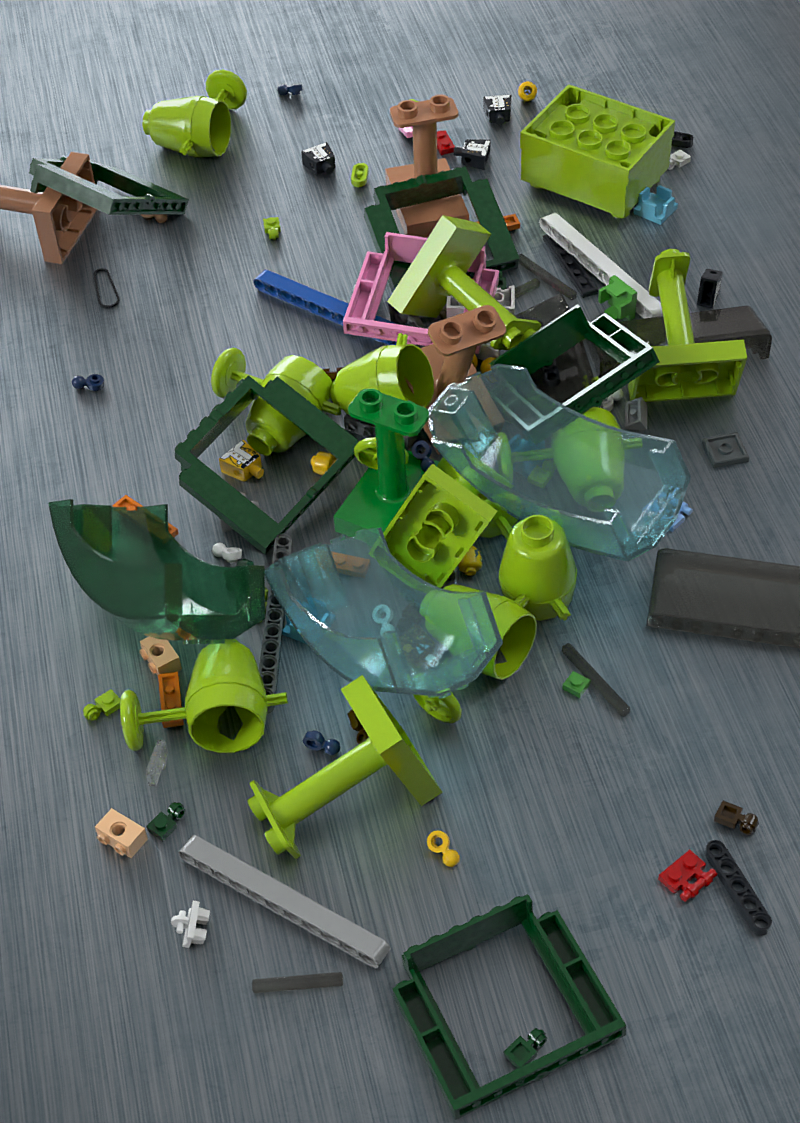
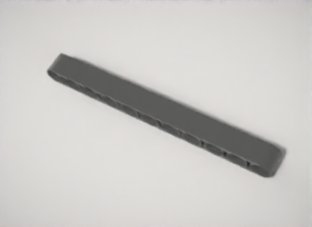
(273, 627)

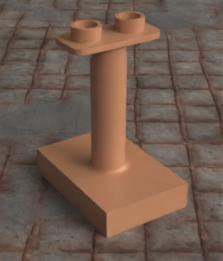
(422, 116)
(56, 216)
(455, 346)

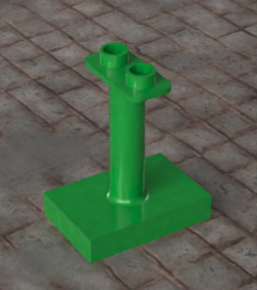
(384, 490)

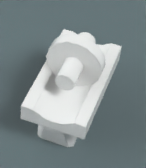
(195, 915)

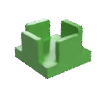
(620, 298)

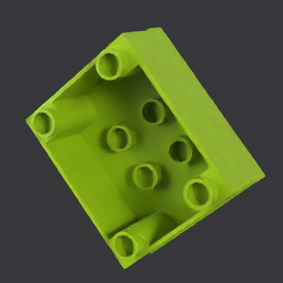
(596, 150)

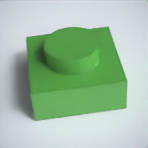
(576, 684)

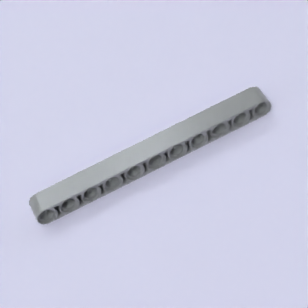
(285, 901)

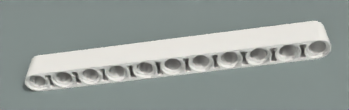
(597, 261)

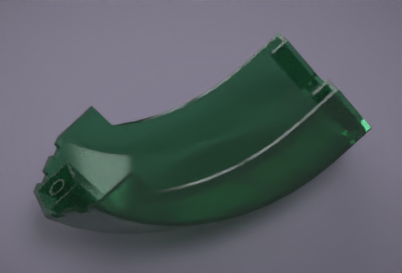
(150, 580)

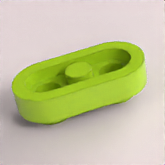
(359, 175)

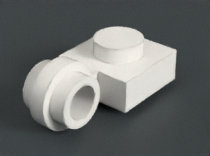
(679, 159)

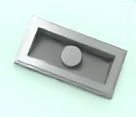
(636, 414)

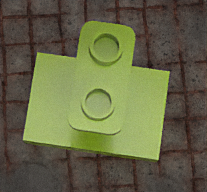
(441, 272)
(685, 367)
(438, 524)
(385, 746)

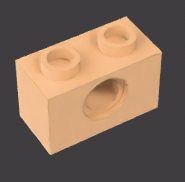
(160, 656)
(132, 835)

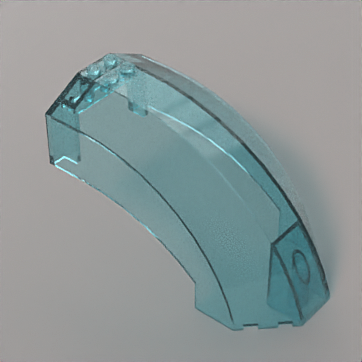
(538, 457)
(384, 617)

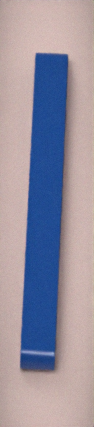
(307, 298)

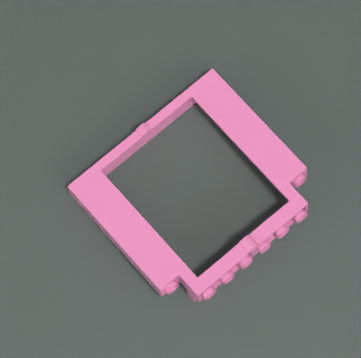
(372, 283)

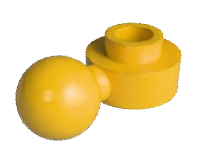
(450, 856)

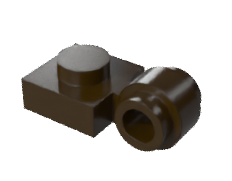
(731, 815)

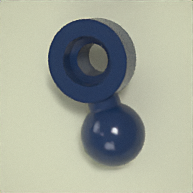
(284, 89)
(93, 382)
(416, 451)
(315, 741)

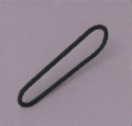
(97, 290)

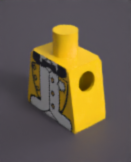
(242, 462)

